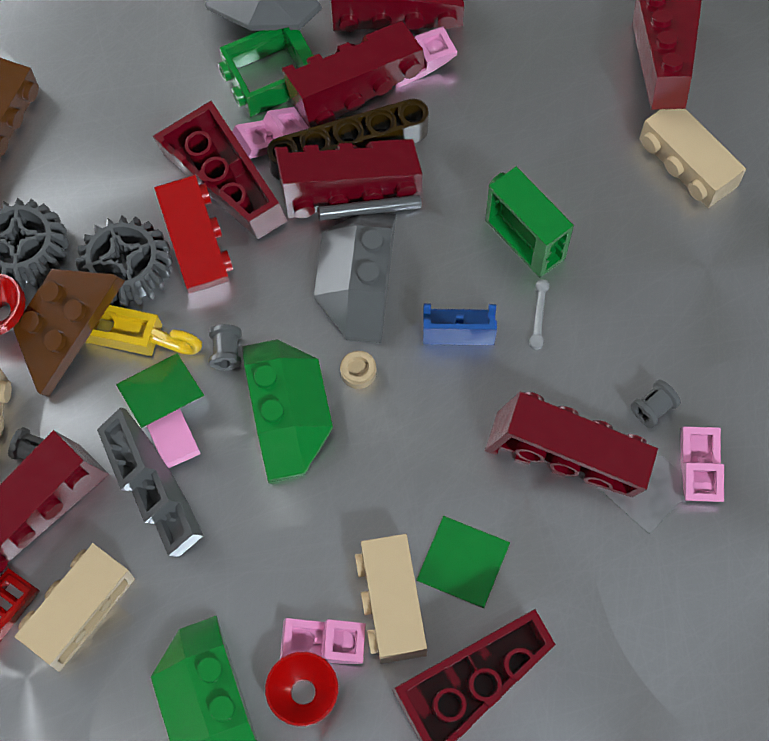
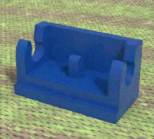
(459, 326)

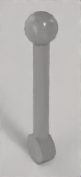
(536, 341)

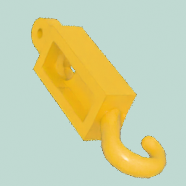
(140, 332)

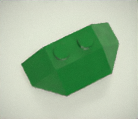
(287, 407)
(200, 688)

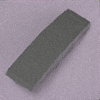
(146, 475)

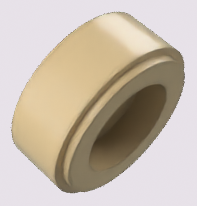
(358, 369)

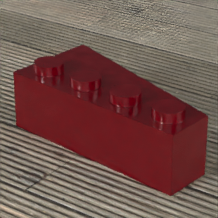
(377, 14)
(666, 48)
(353, 74)
(208, 148)
(347, 174)
(572, 444)
(43, 490)
(460, 689)

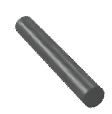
(369, 207)

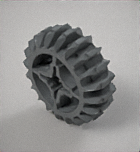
(37, 252)
(147, 252)

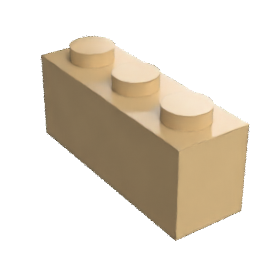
(692, 154)
(391, 599)
(74, 606)

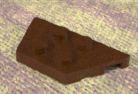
(61, 321)

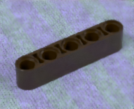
(361, 128)

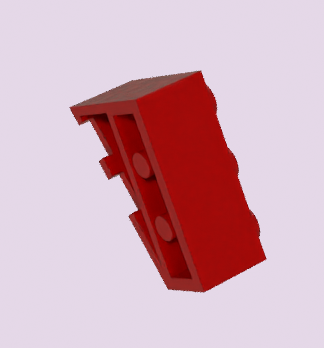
(193, 233)

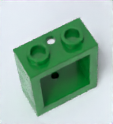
(252, 49)
(528, 221)

